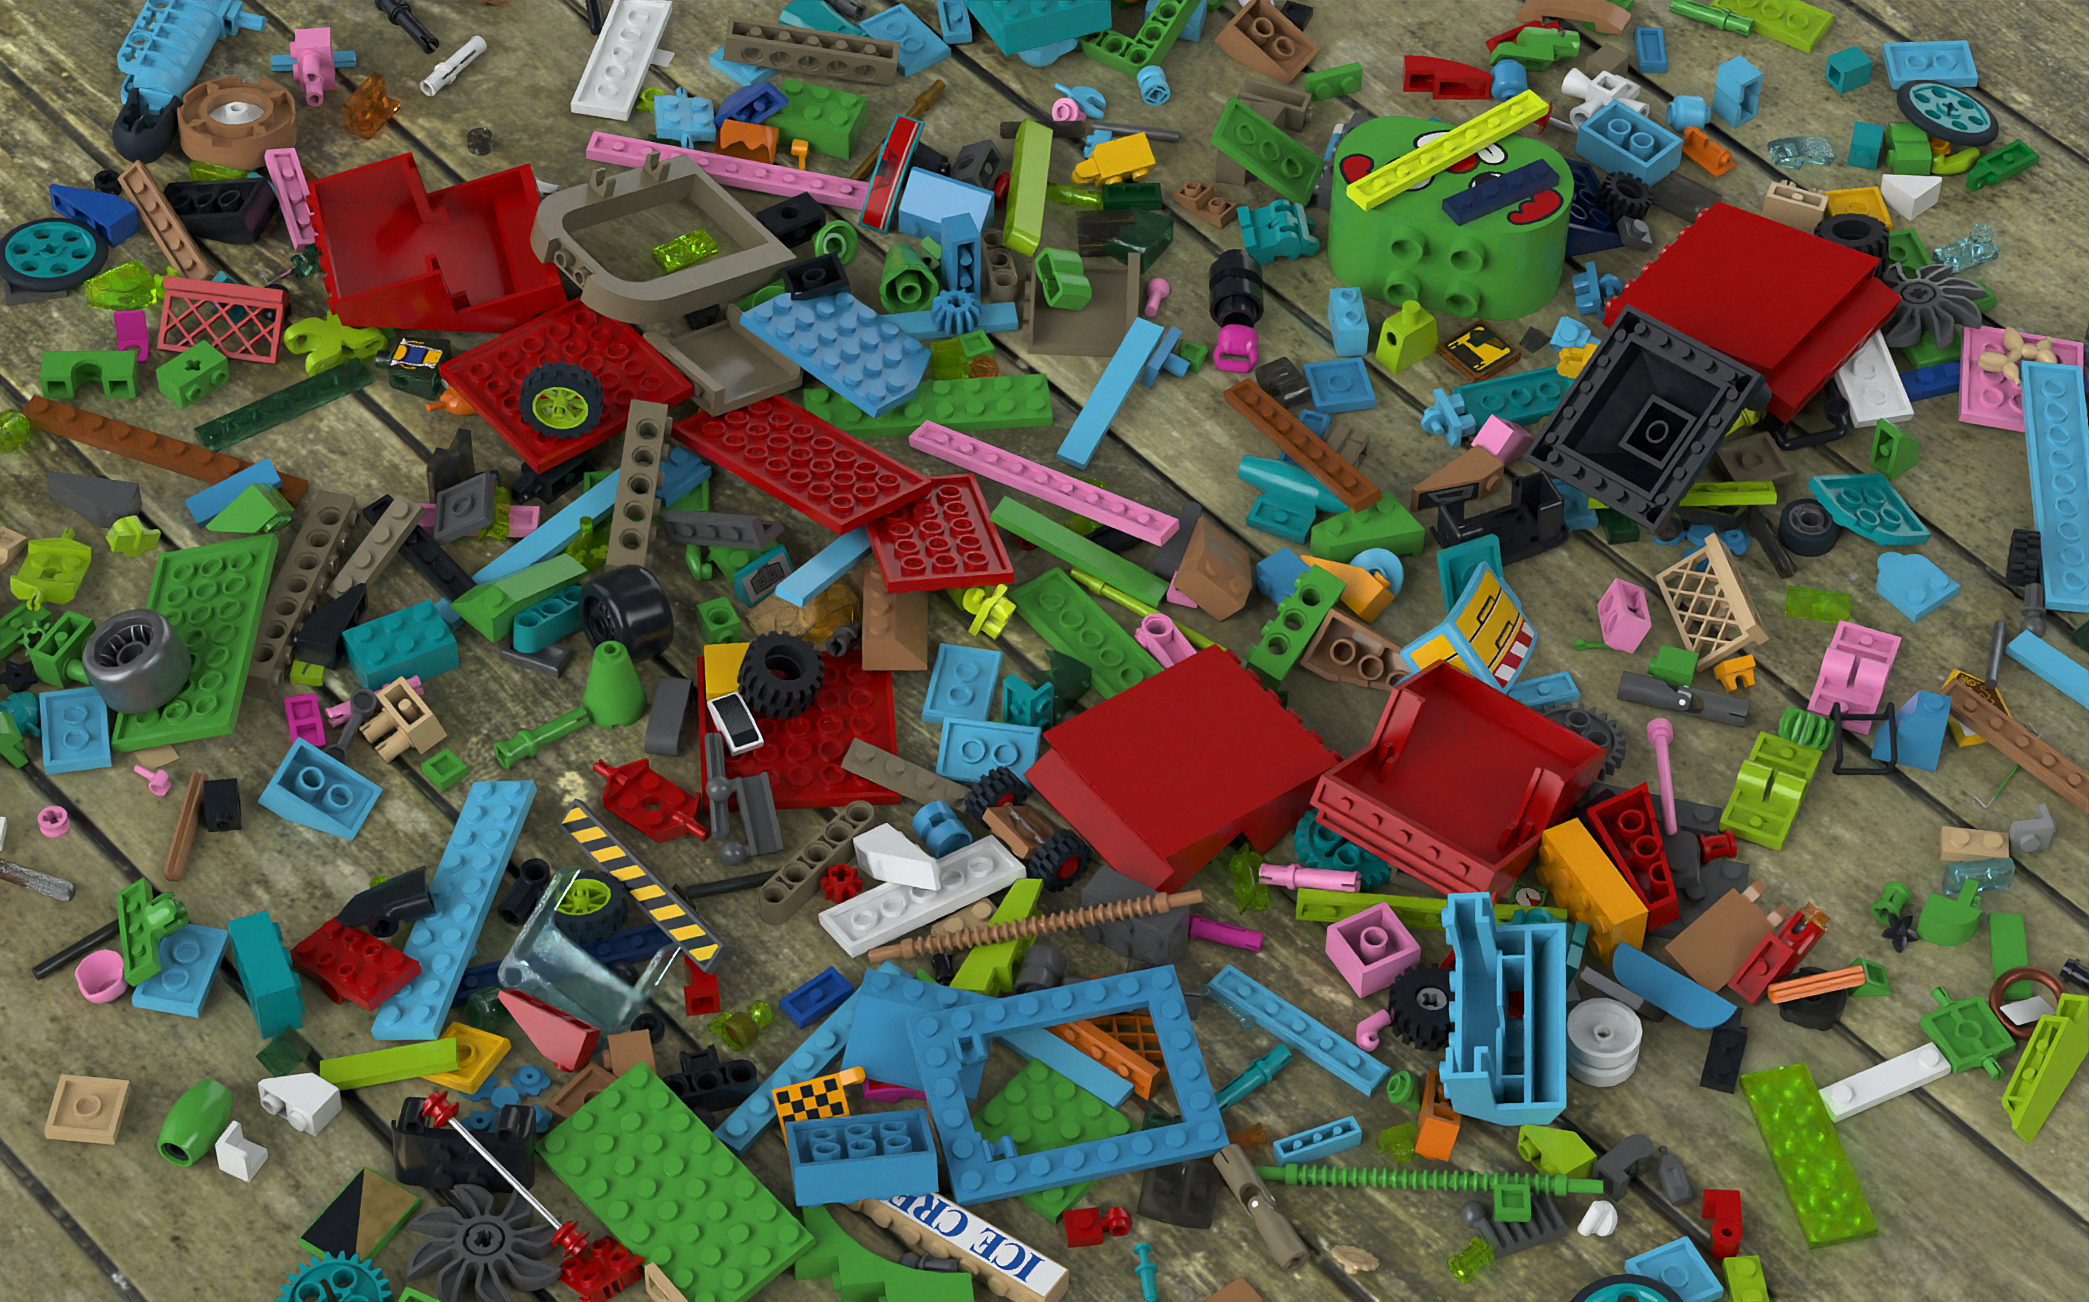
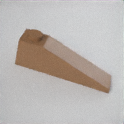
(1354, 653)

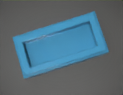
(1650, 50)

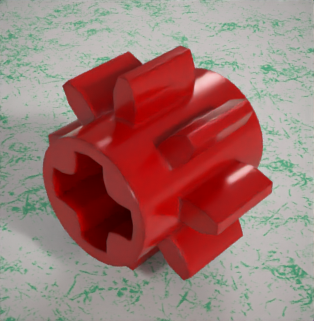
(841, 883)

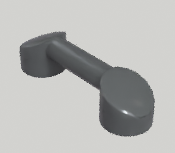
(362, 706)

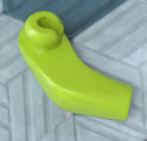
(1954, 164)

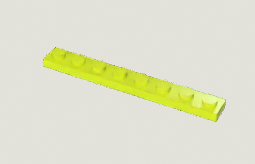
(1447, 150)

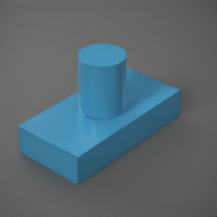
(1165, 359)

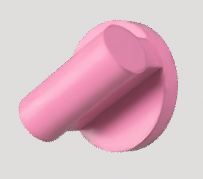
(1067, 110)

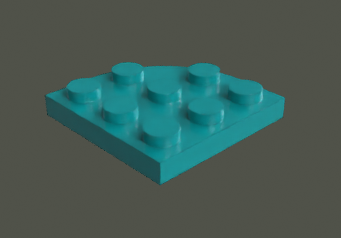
(1869, 508)

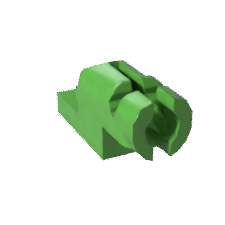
(1538, 48)

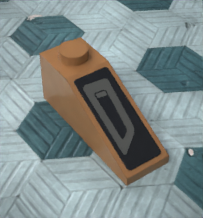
(1468, 476)

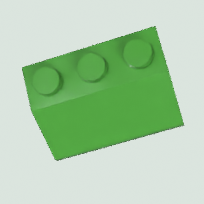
(254, 511)

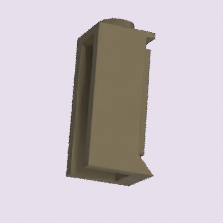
(1297, 102)

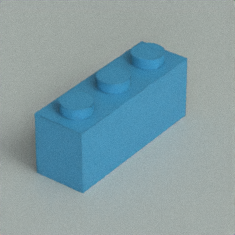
(960, 254)

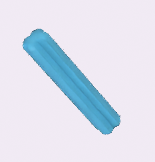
(342, 59)

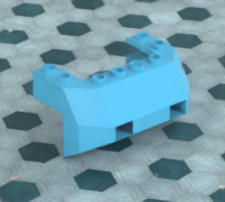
(1502, 1065)

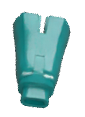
(818, 16)

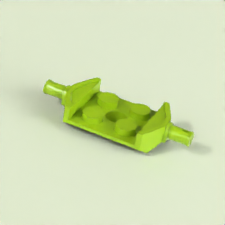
(52, 570)

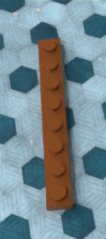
(1302, 445)

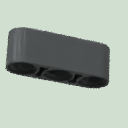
(669, 716)

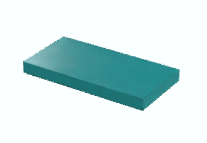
(1516, 397)

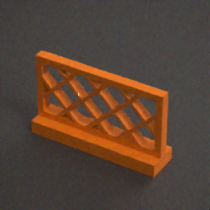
(1109, 1052)

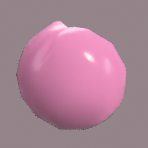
(101, 976)

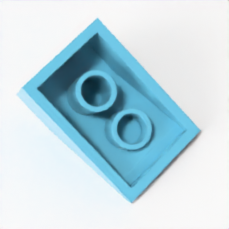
(319, 792)

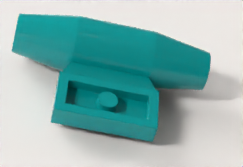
(1289, 498)

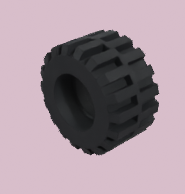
(1859, 233)
(777, 695)

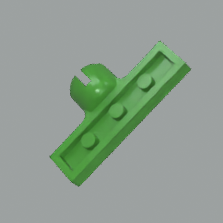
(143, 924)

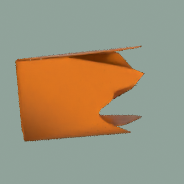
(748, 141)

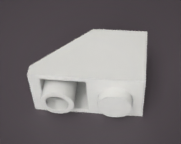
(302, 1100)

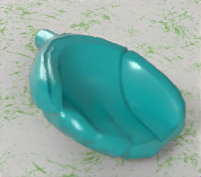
(25, 711)

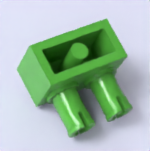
(60, 652)

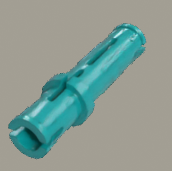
(1259, 1072)

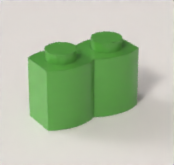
(1907, 149)
(1063, 278)

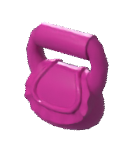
(1239, 341)

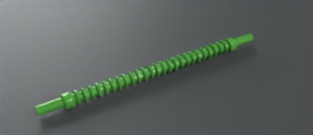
(1293, 1174)

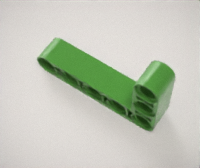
(1141, 47)

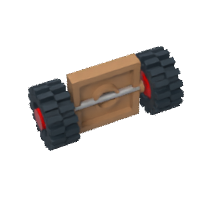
(998, 807)

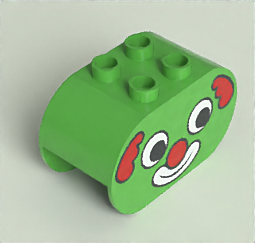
(1416, 252)

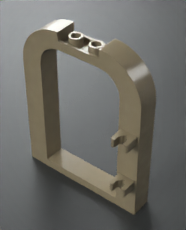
(639, 190)

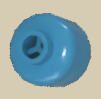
(1508, 80)

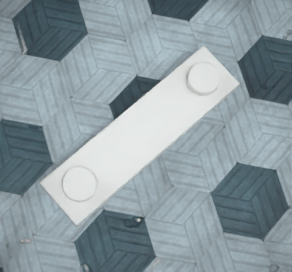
(1884, 1082)

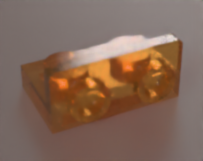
(368, 108)

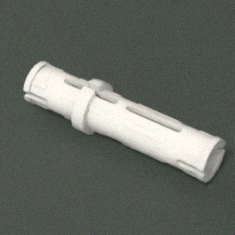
(446, 71)

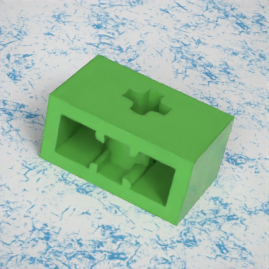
(193, 374)

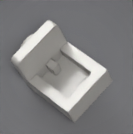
(2032, 833)

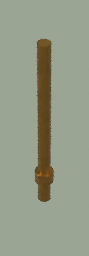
(922, 103)

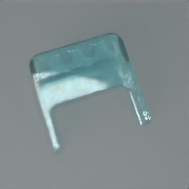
(571, 979)

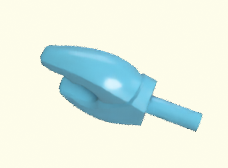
(1085, 99)

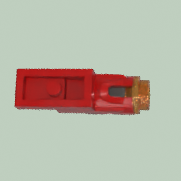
(1779, 953)

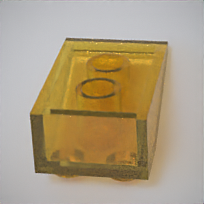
(813, 621)

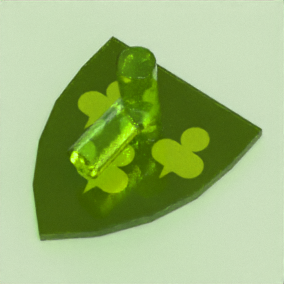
(589, 546)

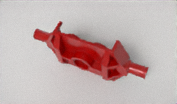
(637, 786)

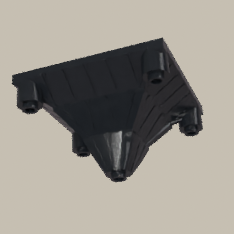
(1645, 420)

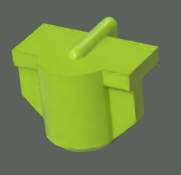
(131, 537)

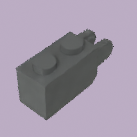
(1170, 555)

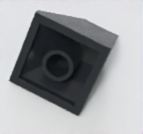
(816, 278)

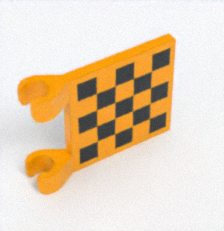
(815, 1098)

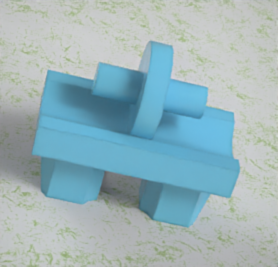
(1443, 418)

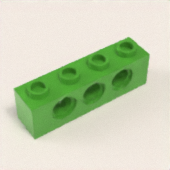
(1325, 592)

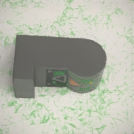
(1622, 1163)

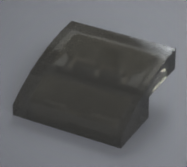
(1098, 228)
(452, 465)
(1180, 1194)

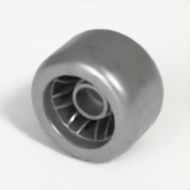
(136, 661)

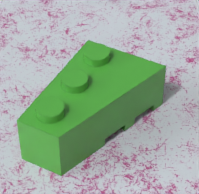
(1378, 526)

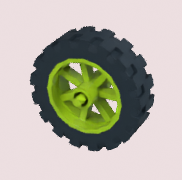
(561, 418)
(581, 912)

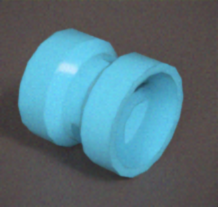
(1153, 85)

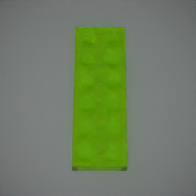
(1808, 1156)

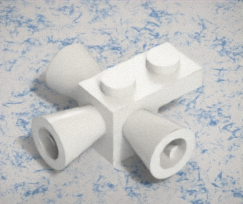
(1600, 93)

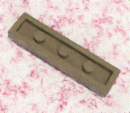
(378, 546)
(904, 777)

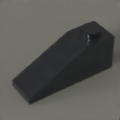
(321, 635)

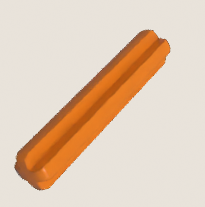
(1816, 984)

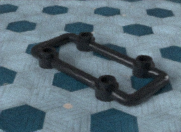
(1836, 412)

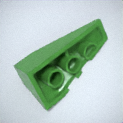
(496, 602)

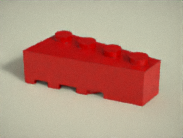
(1631, 840)

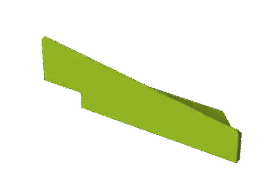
(998, 964)
(2047, 1065)

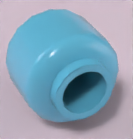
(1687, 111)

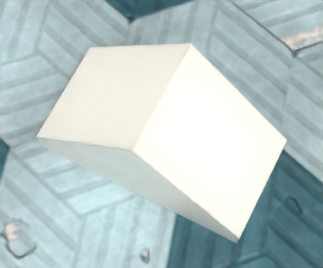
(1909, 193)

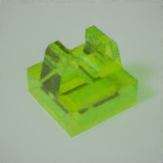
(1398, 1141)

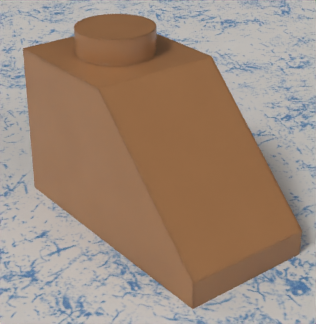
(627, 1050)

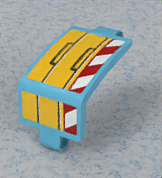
(1480, 635)

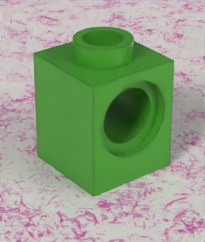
(718, 622)

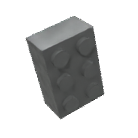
(1150, 939)

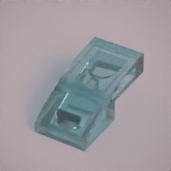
(1794, 151)

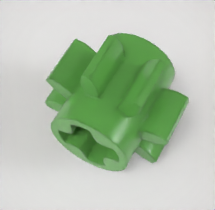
(29, 639)

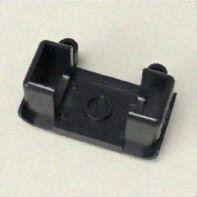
(1523, 528)
(446, 1159)

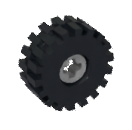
(1408, 1011)

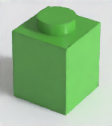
(1674, 665)

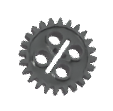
(1593, 728)

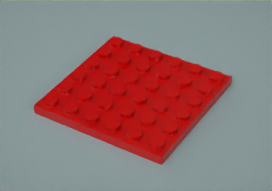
(572, 333)
(808, 751)

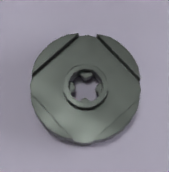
(1811, 1014)

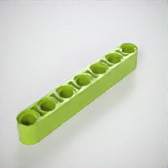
(1027, 187)

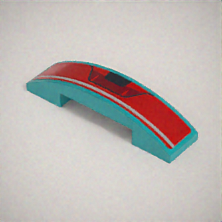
(890, 173)

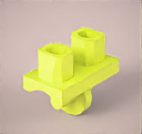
(990, 612)

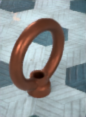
(2012, 976)

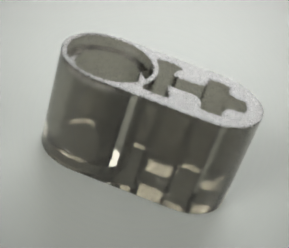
(1283, 383)

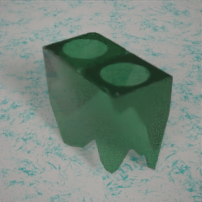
(1148, 237)
(1070, 681)

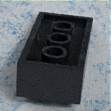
(224, 209)

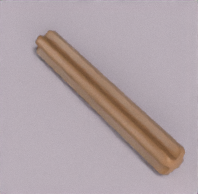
(185, 828)

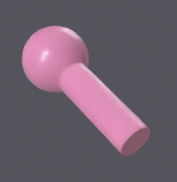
(1156, 290)

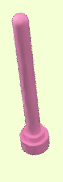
(1660, 735)

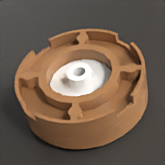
(236, 122)

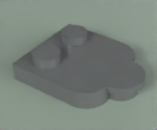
(1682, 857)

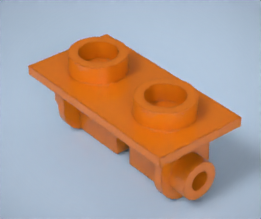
(1707, 155)

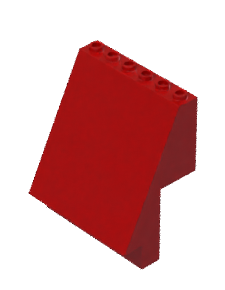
(431, 257)
(1764, 299)
(1182, 770)
(1457, 783)

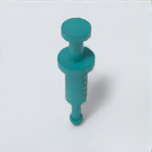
(1146, 1272)

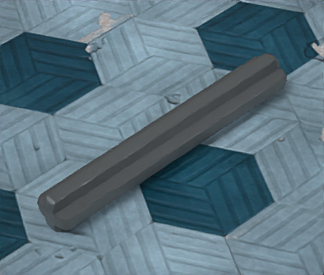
(716, 767)

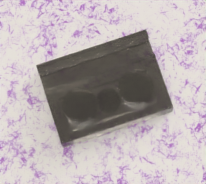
(1683, 196)

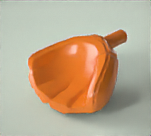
(451, 403)

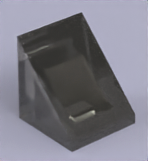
(1534, 339)

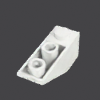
(895, 859)

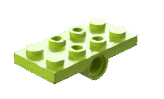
(1770, 790)

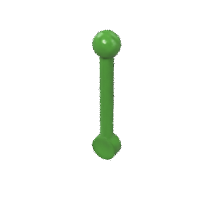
(1582, 645)

